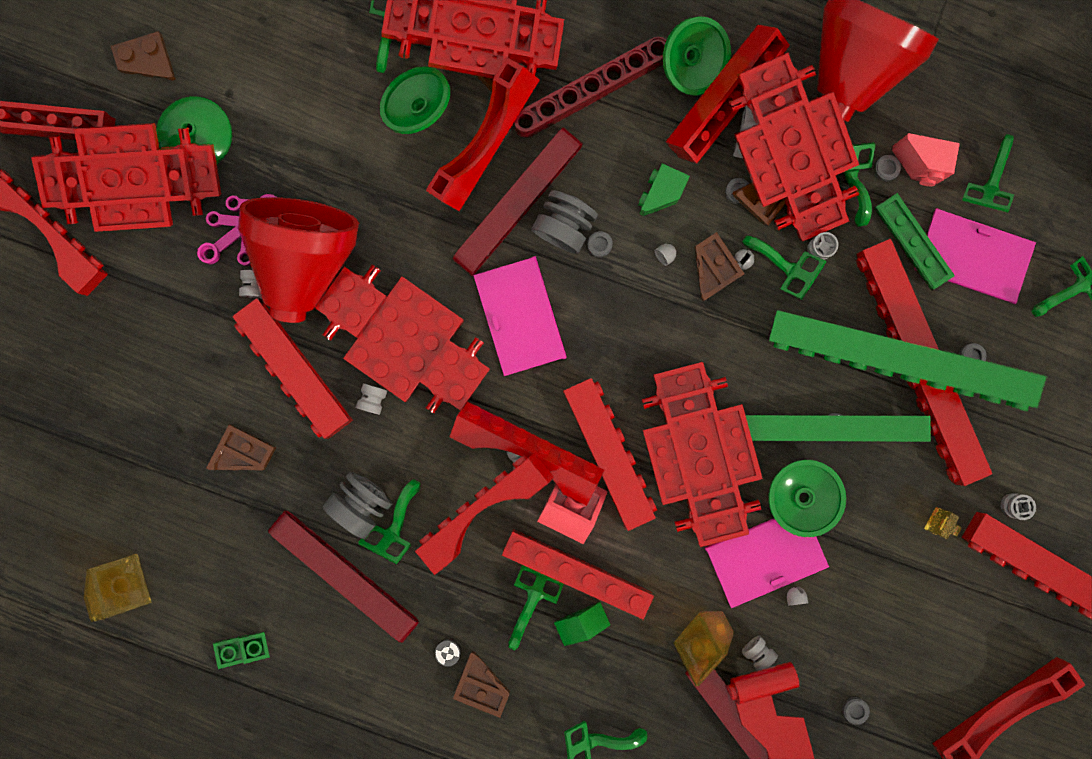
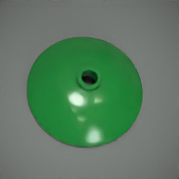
(708, 54)
(415, 100)
(207, 120)
(824, 498)

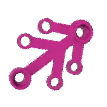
(227, 239)

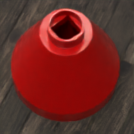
(866, 53)
(295, 251)

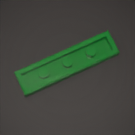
(914, 242)

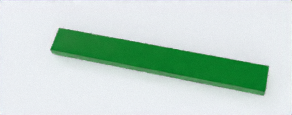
(839, 428)

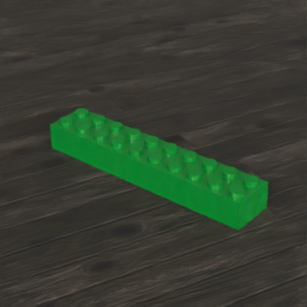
(910, 360)

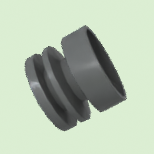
(563, 225)
(355, 507)

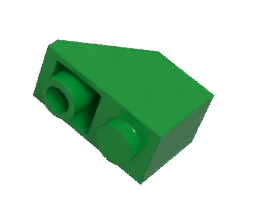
(665, 189)

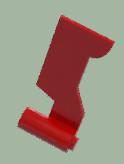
(780, 735)

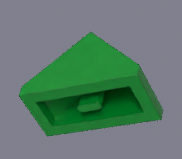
(582, 624)

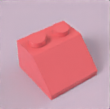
(926, 158)
(571, 516)

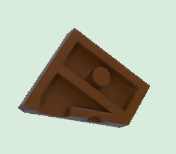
(144, 56)
(240, 452)

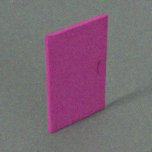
(980, 262)
(520, 307)
(766, 554)

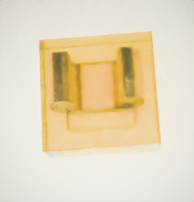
(943, 523)

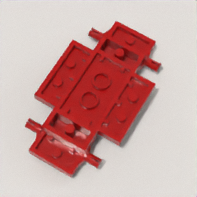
(476, 33)
(795, 147)
(126, 176)
(402, 338)
(702, 454)

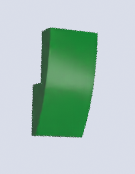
(241, 650)

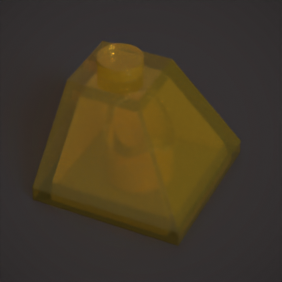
(115, 588)
(704, 644)

